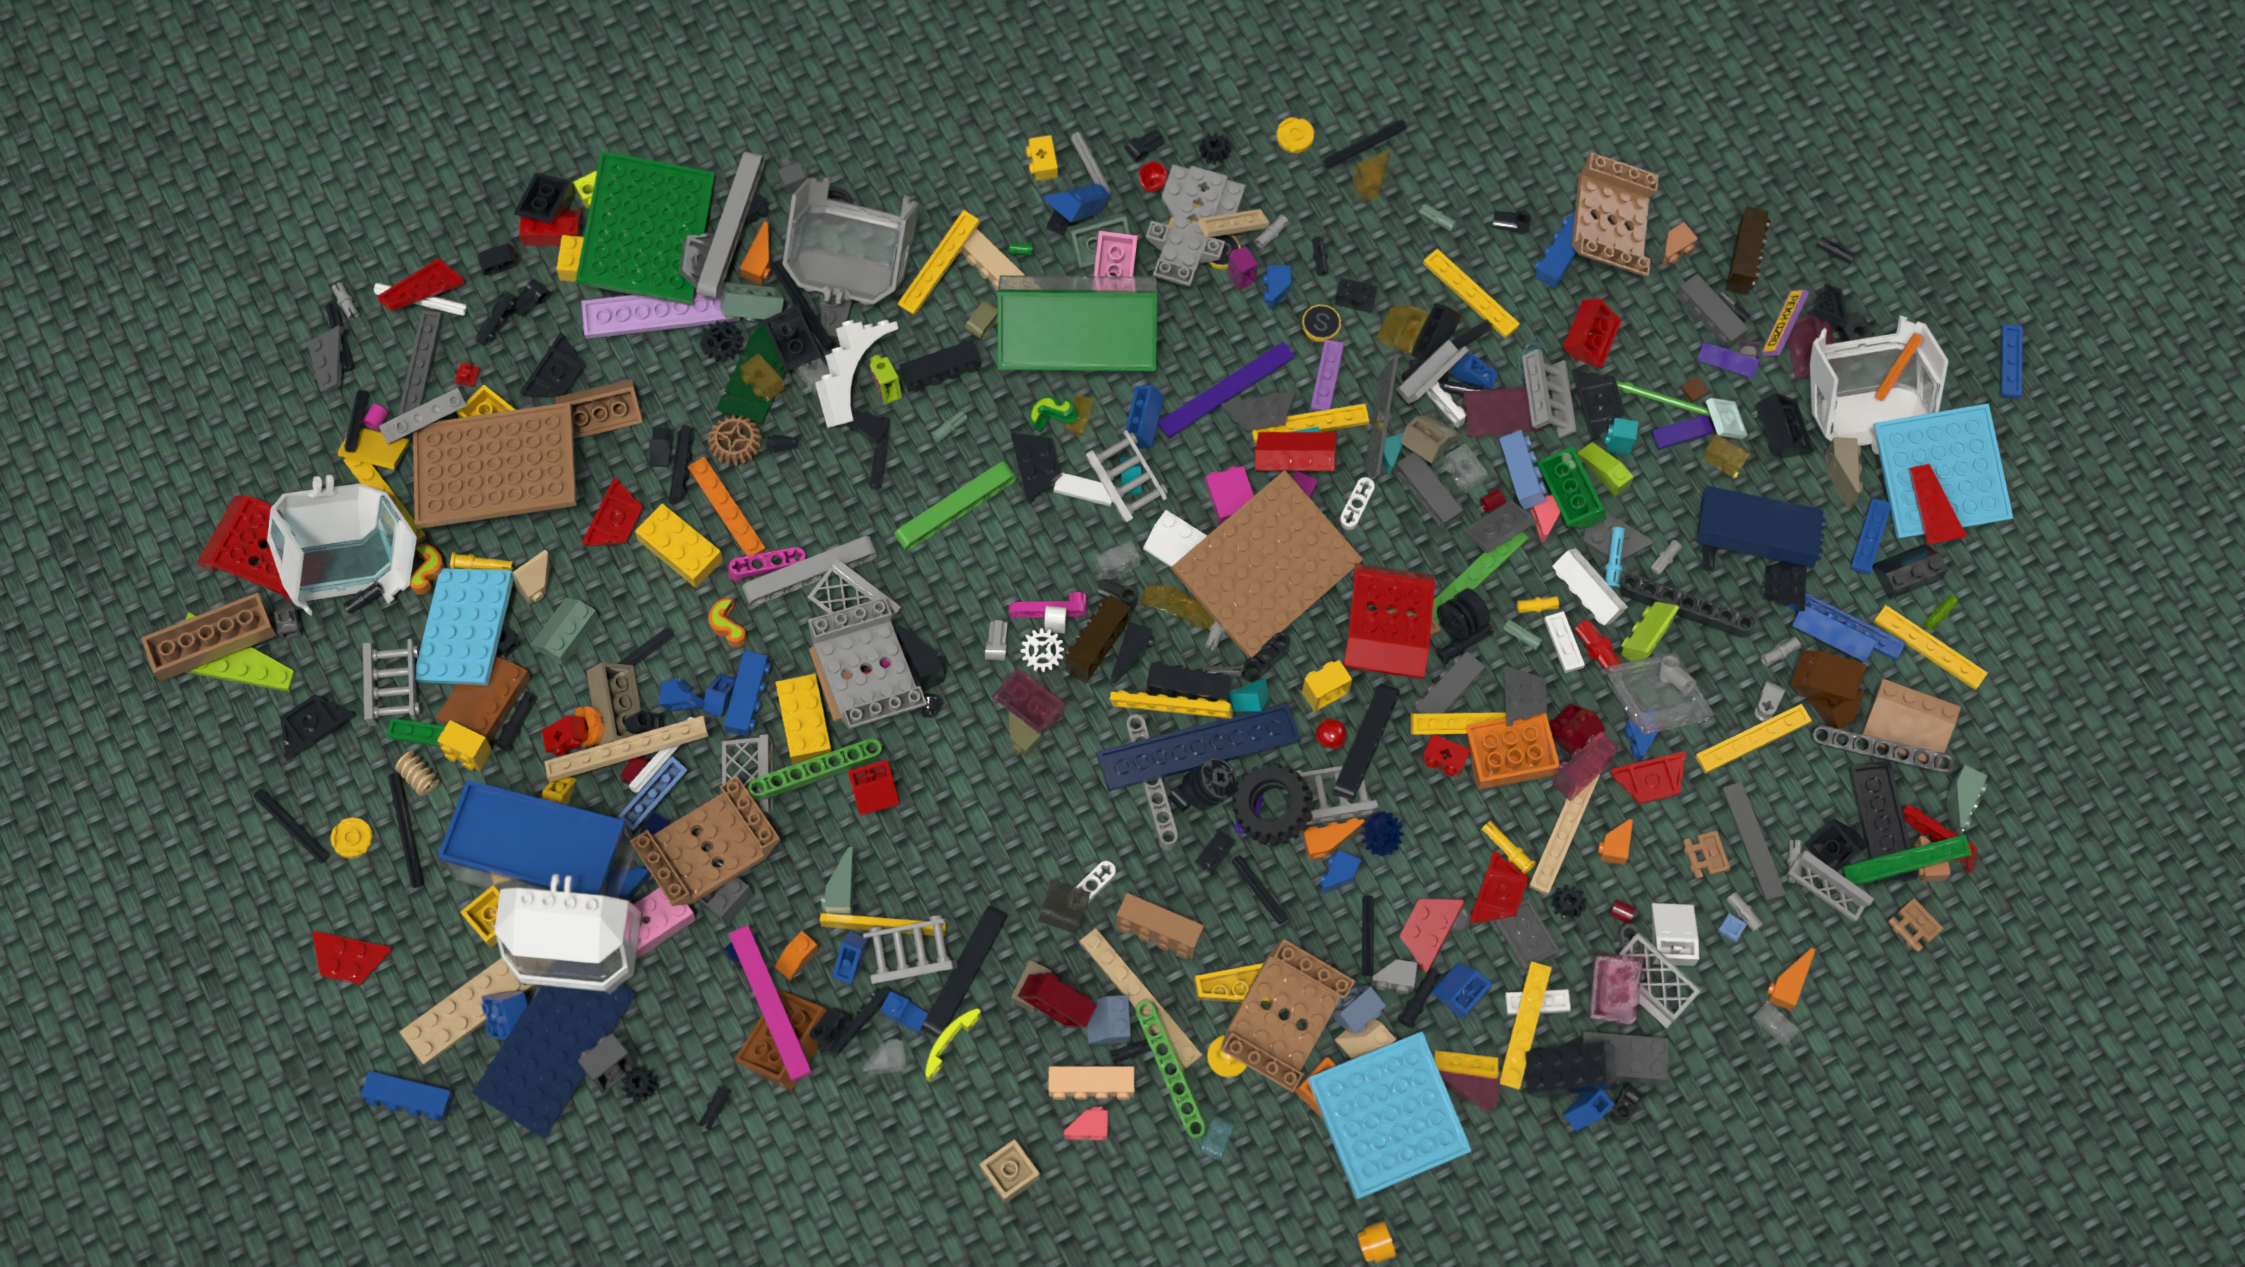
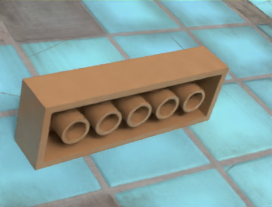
(208, 636)

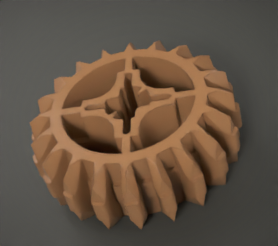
(721, 434)

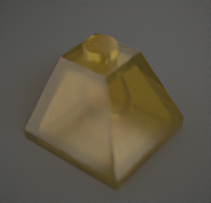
(1370, 175)

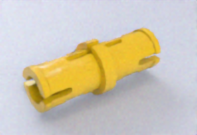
(1537, 604)

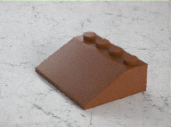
(486, 706)
(760, 1049)

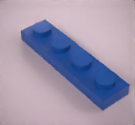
(2011, 361)
(1871, 536)

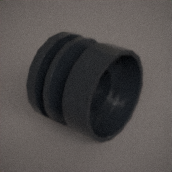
(1463, 614)
(1209, 784)

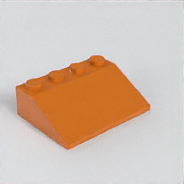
(1512, 752)

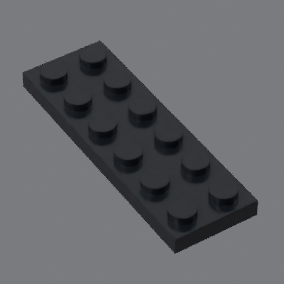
(1881, 813)

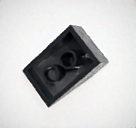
(545, 198)
(791, 338)
(922, 659)

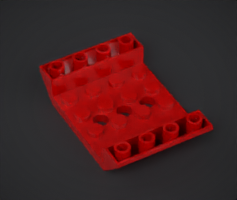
(239, 541)
(1386, 640)

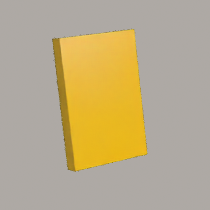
(374, 450)

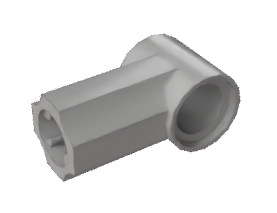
(996, 646)
(1672, 673)

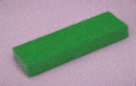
(414, 732)

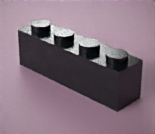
(940, 366)

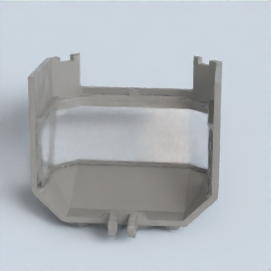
(846, 246)

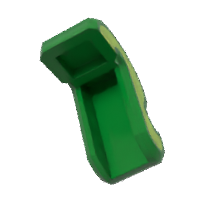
(1050, 407)

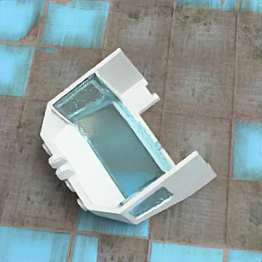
(339, 542)

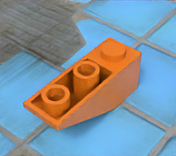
(1325, 840)

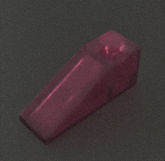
(1474, 1089)

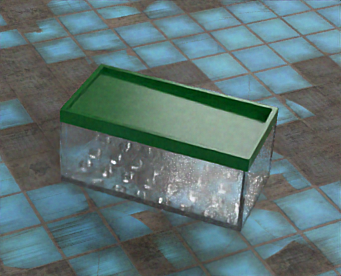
(1077, 323)

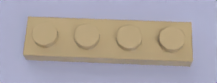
(1233, 223)

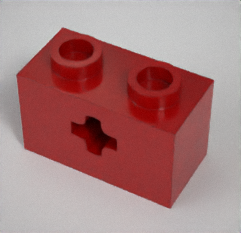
(564, 735)
(1438, 748)

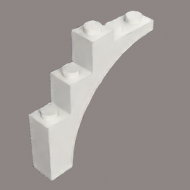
(842, 362)

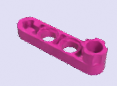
(765, 558)
(1074, 607)

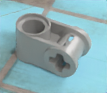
(1769, 699)

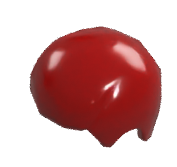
(1153, 176)
(1331, 734)

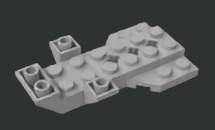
(1184, 243)

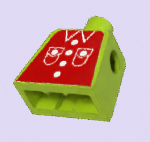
(883, 373)

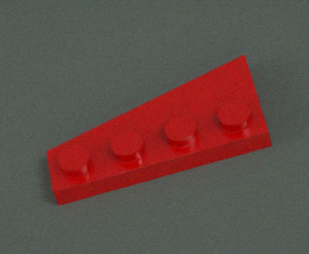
(420, 285)
(1934, 508)
(1933, 828)

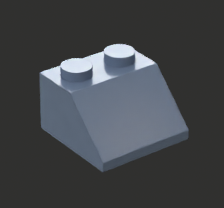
(1358, 1008)
(1110, 1021)

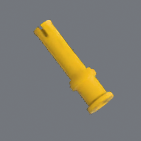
(472, 562)
(1514, 854)

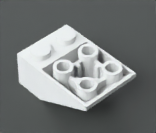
(1675, 933)

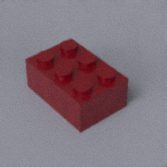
(1057, 1000)

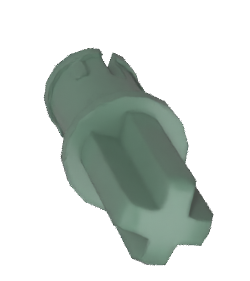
(1437, 217)
(949, 426)
(1522, 634)

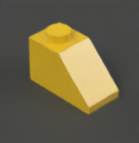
(559, 790)

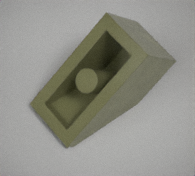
(1022, 737)

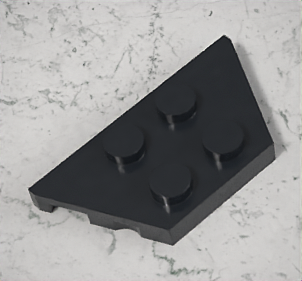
(555, 371)
(1598, 400)
(1036, 463)
(1786, 583)
(310, 723)

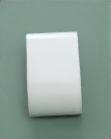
(1055, 619)

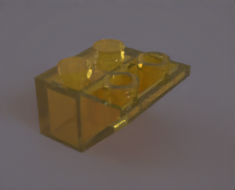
(1403, 327)

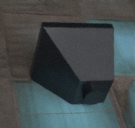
(1836, 845)

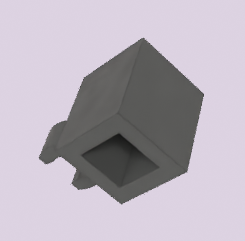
(791, 175)
(287, 623)

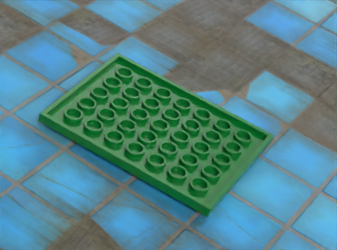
(640, 225)

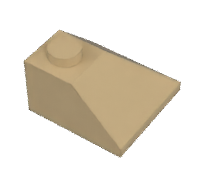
(533, 577)
(1370, 1039)

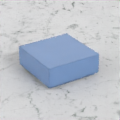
(1732, 928)

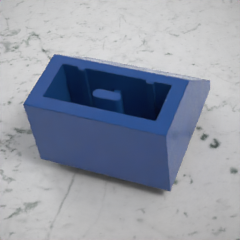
(1462, 989)
(503, 1012)

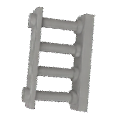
(1538, 394)
(422, 415)
(1116, 494)
(371, 674)
(1345, 809)
(923, 966)

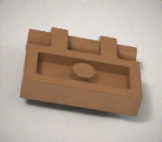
(1712, 853)
(1920, 921)

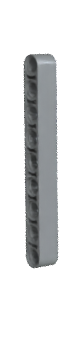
(730, 225)

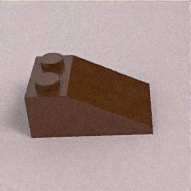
(1827, 676)

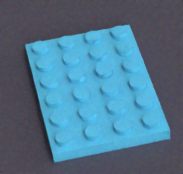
(464, 626)

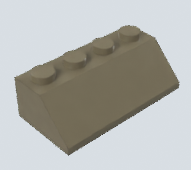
(614, 698)

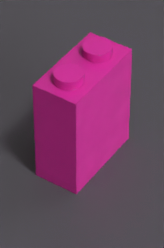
(1228, 491)

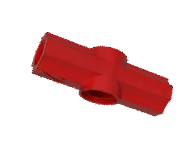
(1597, 646)

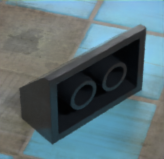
(1784, 426)
(1910, 570)

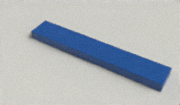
(1886, 643)

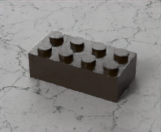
(1748, 251)
(1097, 638)

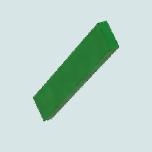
(1907, 860)

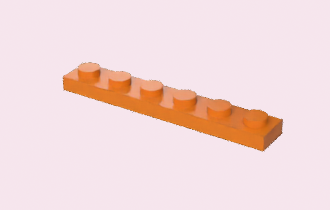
(726, 507)

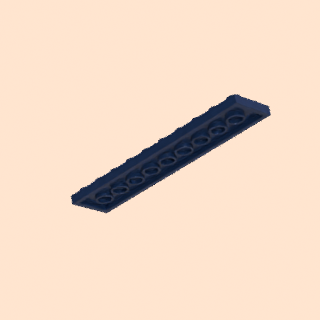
(1192, 746)

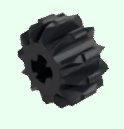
(1214, 148)
(1564, 907)
(641, 1075)

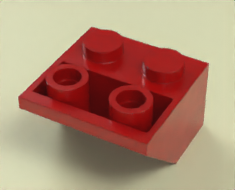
(873, 788)

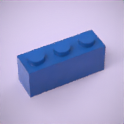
(1144, 415)

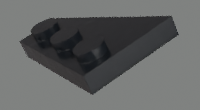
(1831, 306)

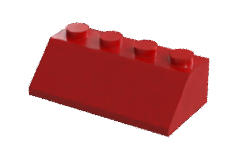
(1296, 451)

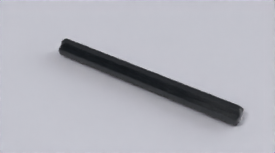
(798, 299)
(1459, 342)
(405, 830)

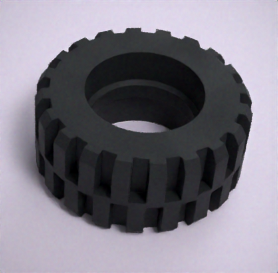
(1262, 781)

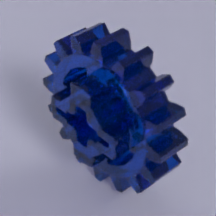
(1383, 831)

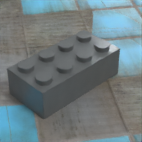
(1636, 1057)

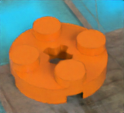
(593, 721)

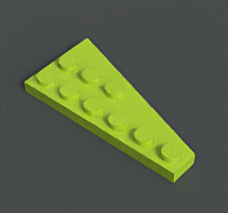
(248, 667)

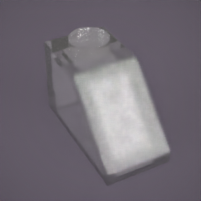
(886, 1059)

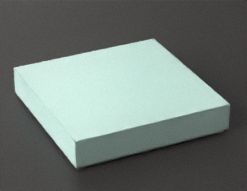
(1726, 418)

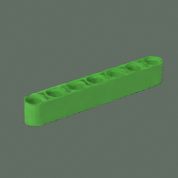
(955, 506)
(821, 763)
(1179, 1077)

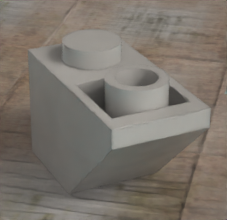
(1397, 975)

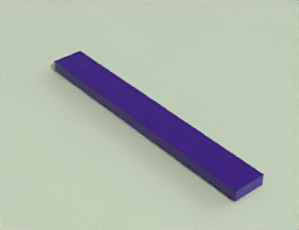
(1225, 390)

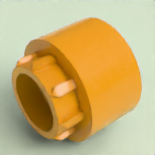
(1376, 1243)

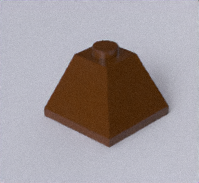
(1837, 712)

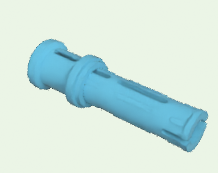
(1613, 567)

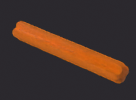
(1898, 366)

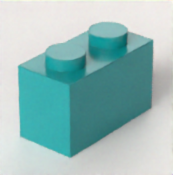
(1621, 436)

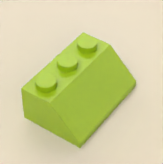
(1649, 631)

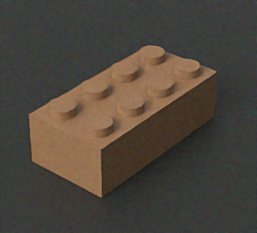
(1159, 926)

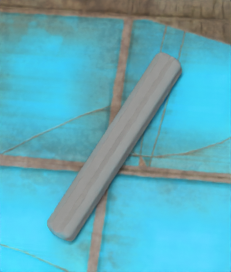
(1089, 160)

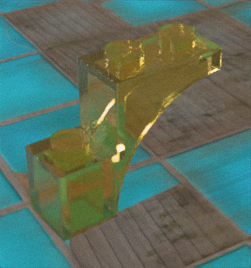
(1175, 602)

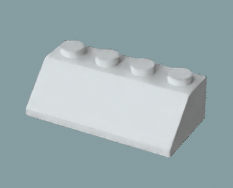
(1172, 539)

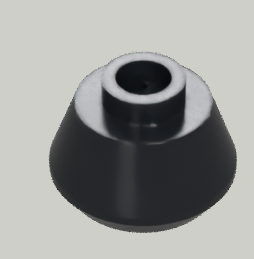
(933, 706)

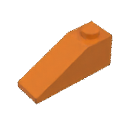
(757, 261)
(1788, 986)

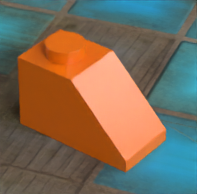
(1616, 844)
(796, 955)

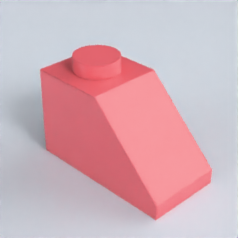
(1545, 517)
(1089, 1126)

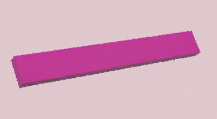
(770, 1003)

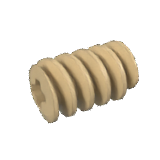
(415, 774)

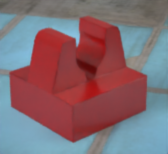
(467, 374)

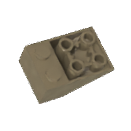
(1429, 437)
(1844, 468)

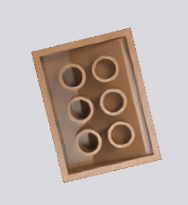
(1910, 719)

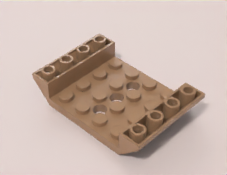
(1616, 193)
(729, 823)
(1307, 991)

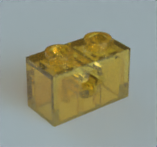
(761, 377)

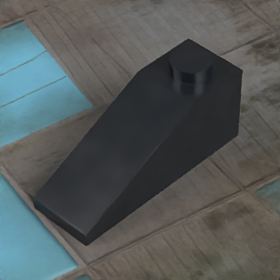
(1437, 330)
(1133, 648)

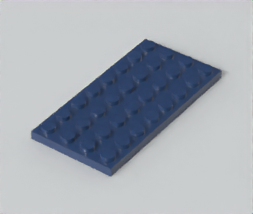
(540, 1057)

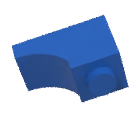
(1474, 371)
(677, 696)
(903, 1012)

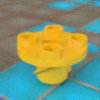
(1221, 1062)

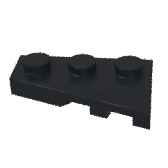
(484, 333)

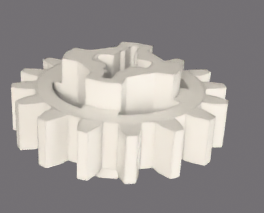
(1035, 644)

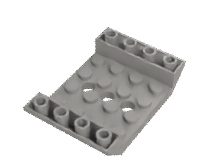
(858, 639)

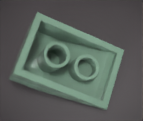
(840, 888)

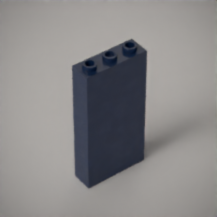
(1761, 526)

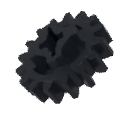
(723, 343)

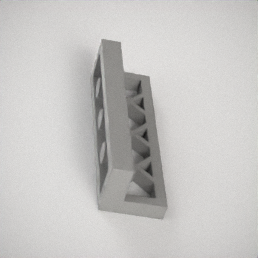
(1430, 371)
(1833, 879)

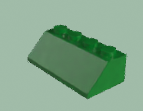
(1572, 489)

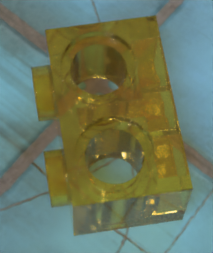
(1725, 456)

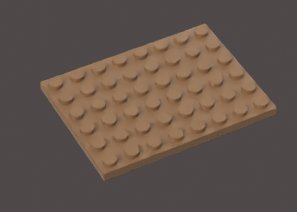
(494, 465)
(1266, 564)

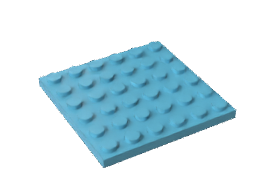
(1963, 457)
(1389, 1115)

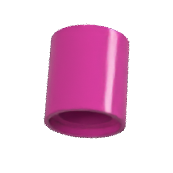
(375, 417)

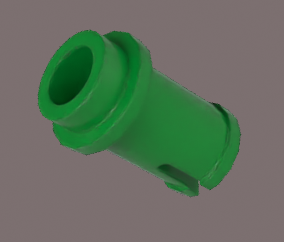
(1020, 248)

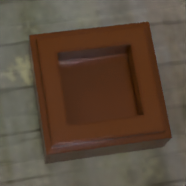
(1694, 389)

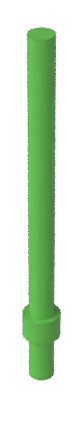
(1628, 388)

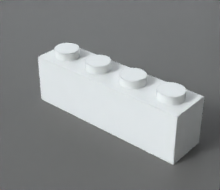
(1589, 587)

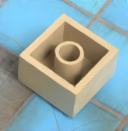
(1009, 1171)

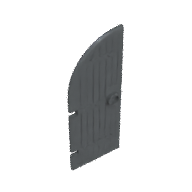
(1380, 419)

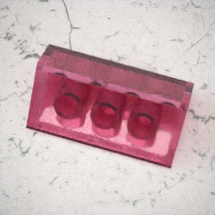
(1497, 412)

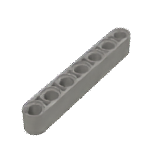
(808, 571)
(1154, 791)

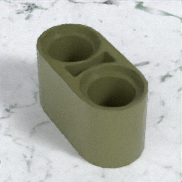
(982, 320)

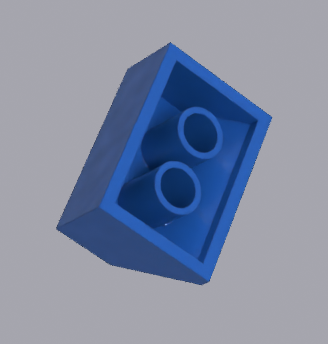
(1079, 201)

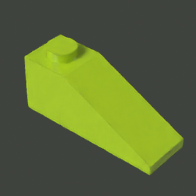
(1606, 468)

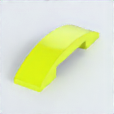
(966, 1022)

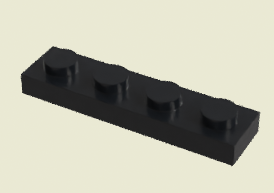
(681, 458)
(864, 1015)

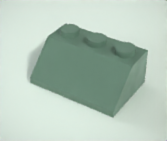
(1085, 235)
(750, 301)
(565, 630)

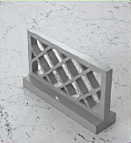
(853, 580)
(764, 762)
(1647, 998)

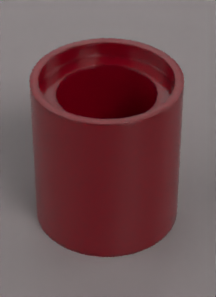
(1492, 500)
(1622, 911)

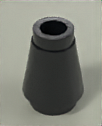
(780, 443)

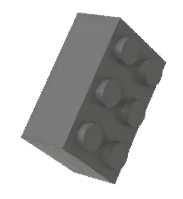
(606, 1063)

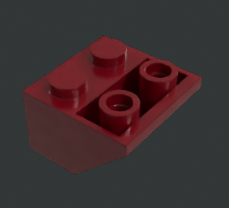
(1575, 727)

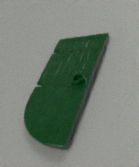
(741, 396)

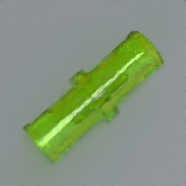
(1941, 612)

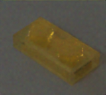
(1084, 407)

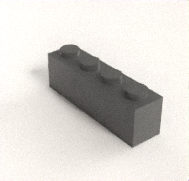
(1712, 311)
(1429, 490)
(1452, 686)

